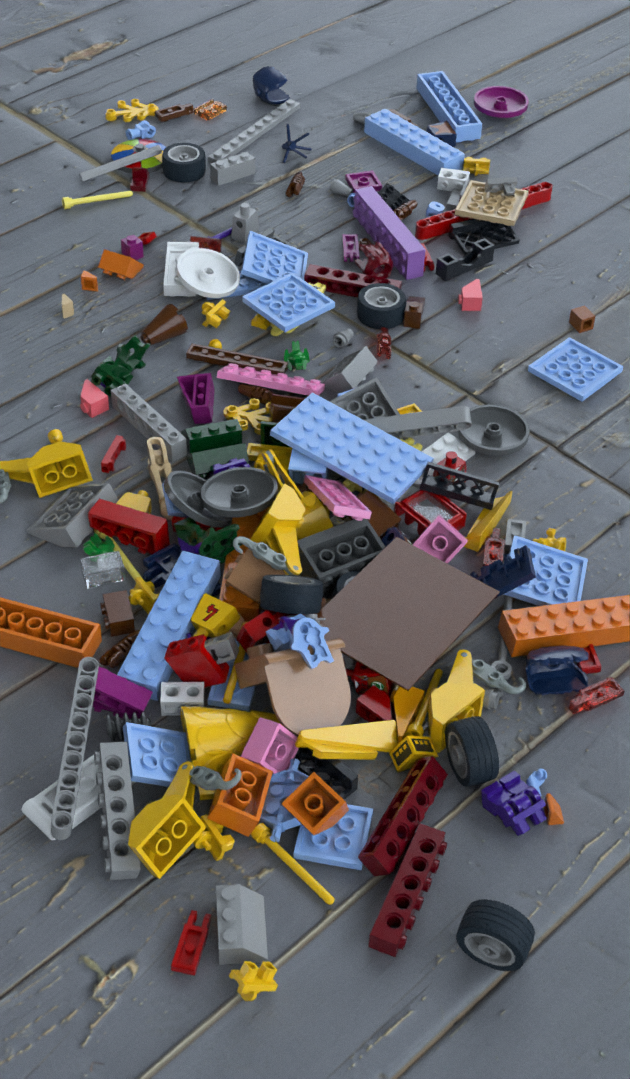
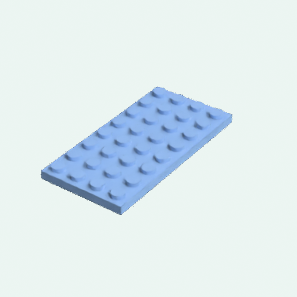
(352, 447)

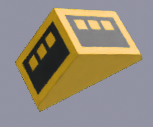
(410, 750)

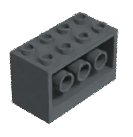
(338, 551)

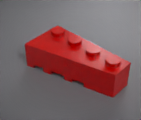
(130, 526)

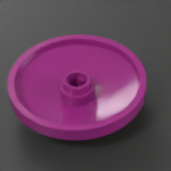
(501, 101)

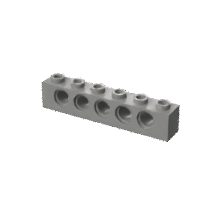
(148, 421)
(116, 755)

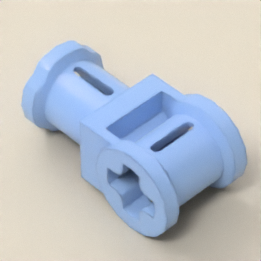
(141, 130)

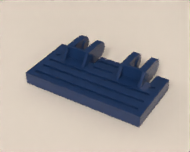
(162, 563)
(510, 574)

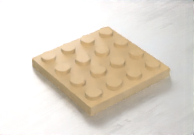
(491, 206)

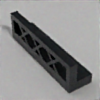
(457, 489)
(333, 767)

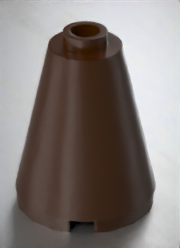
(164, 326)

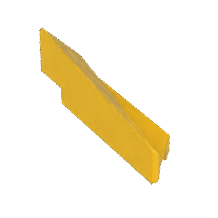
(486, 522)
(350, 741)

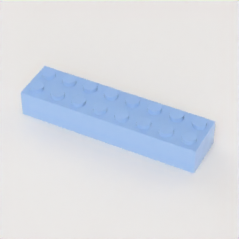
(449, 105)
(413, 142)
(169, 620)

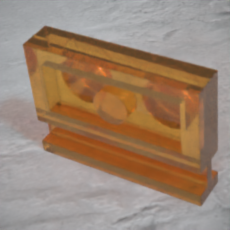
(210, 109)

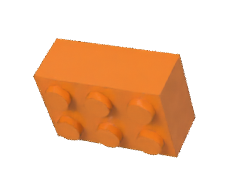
(243, 804)

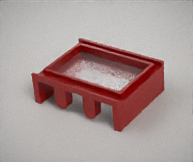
(426, 506)

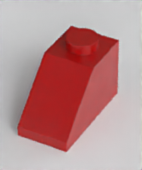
(374, 705)

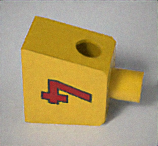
(213, 617)

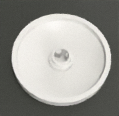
(207, 273)

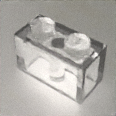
(103, 569)

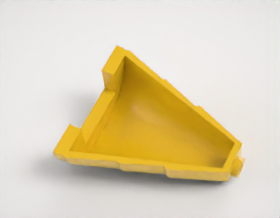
(218, 733)

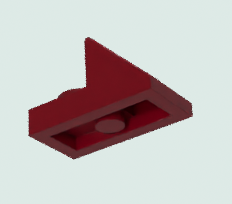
(140, 179)

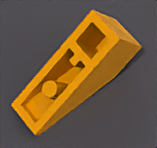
(405, 708)

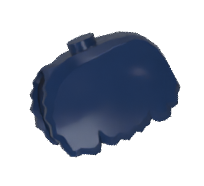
(267, 85)
(554, 671)

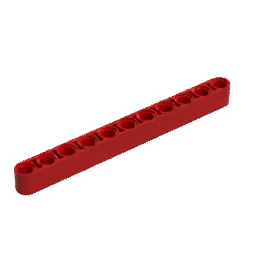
(441, 223)

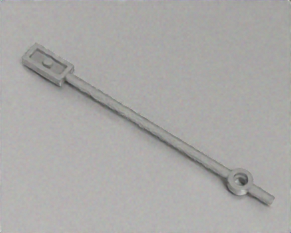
(516, 528)

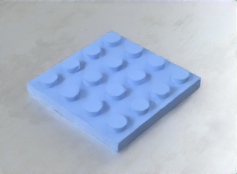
(271, 260)
(288, 302)
(575, 369)
(557, 574)

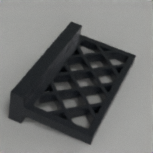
(473, 226)

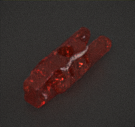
(384, 343)

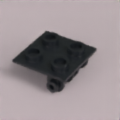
(392, 196)

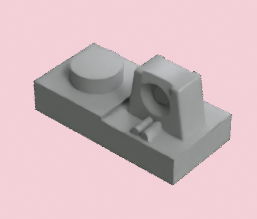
(506, 184)

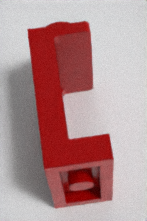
(194, 662)

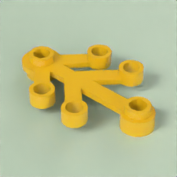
(131, 111)
(232, 412)

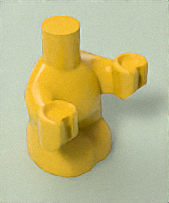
(550, 541)

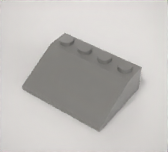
(367, 401)
(67, 518)

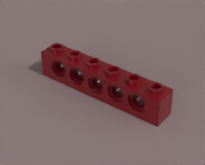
(343, 281)
(403, 816)
(389, 939)

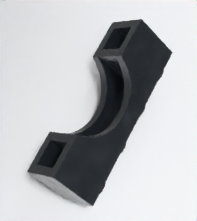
(478, 255)

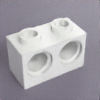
(452, 179)
(180, 694)

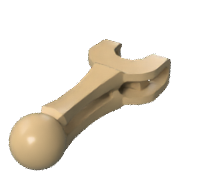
(159, 466)

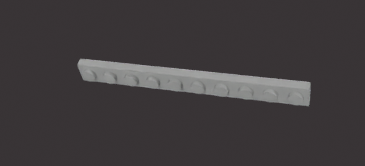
(255, 131)

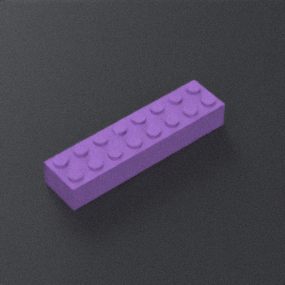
(390, 231)

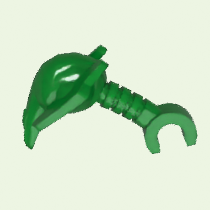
(296, 357)
(98, 546)

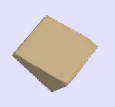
(67, 306)

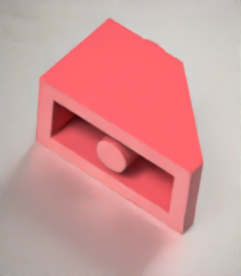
(471, 296)
(93, 399)

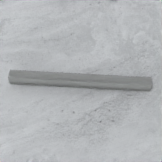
(122, 162)

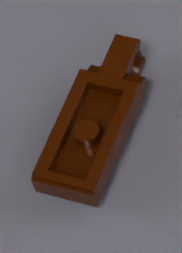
(174, 111)

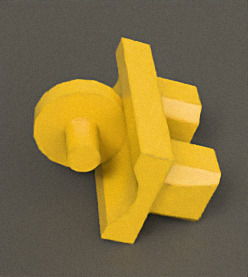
(476, 166)
(213, 311)
(143, 594)
(213, 840)
(254, 979)

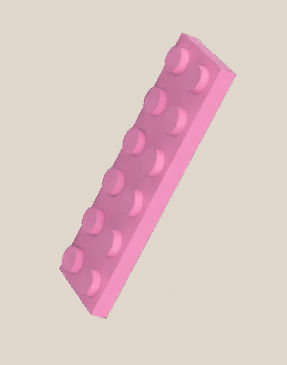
(266, 379)
(337, 498)

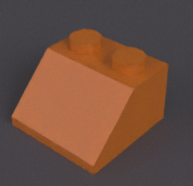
(120, 265)
(316, 805)

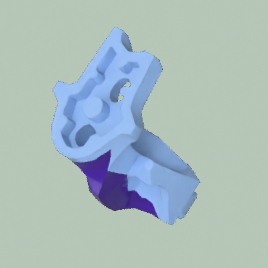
(297, 634)

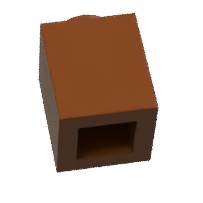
(582, 319)

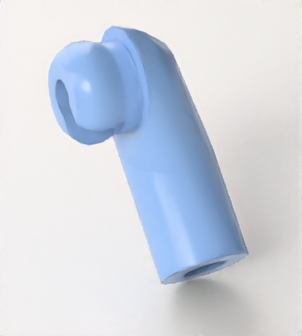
(536, 779)

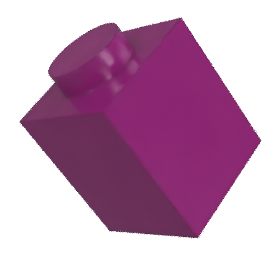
(132, 247)

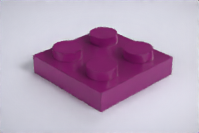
(362, 180)

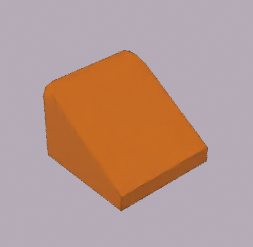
(89, 281)
(552, 811)

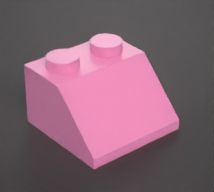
(441, 540)
(271, 746)

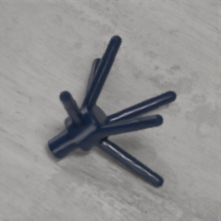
(291, 145)

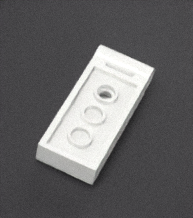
(172, 284)
(40, 807)

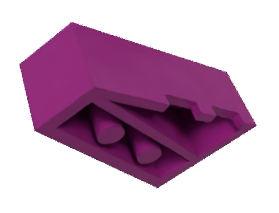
(198, 395)
(119, 695)

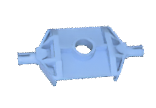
(280, 787)

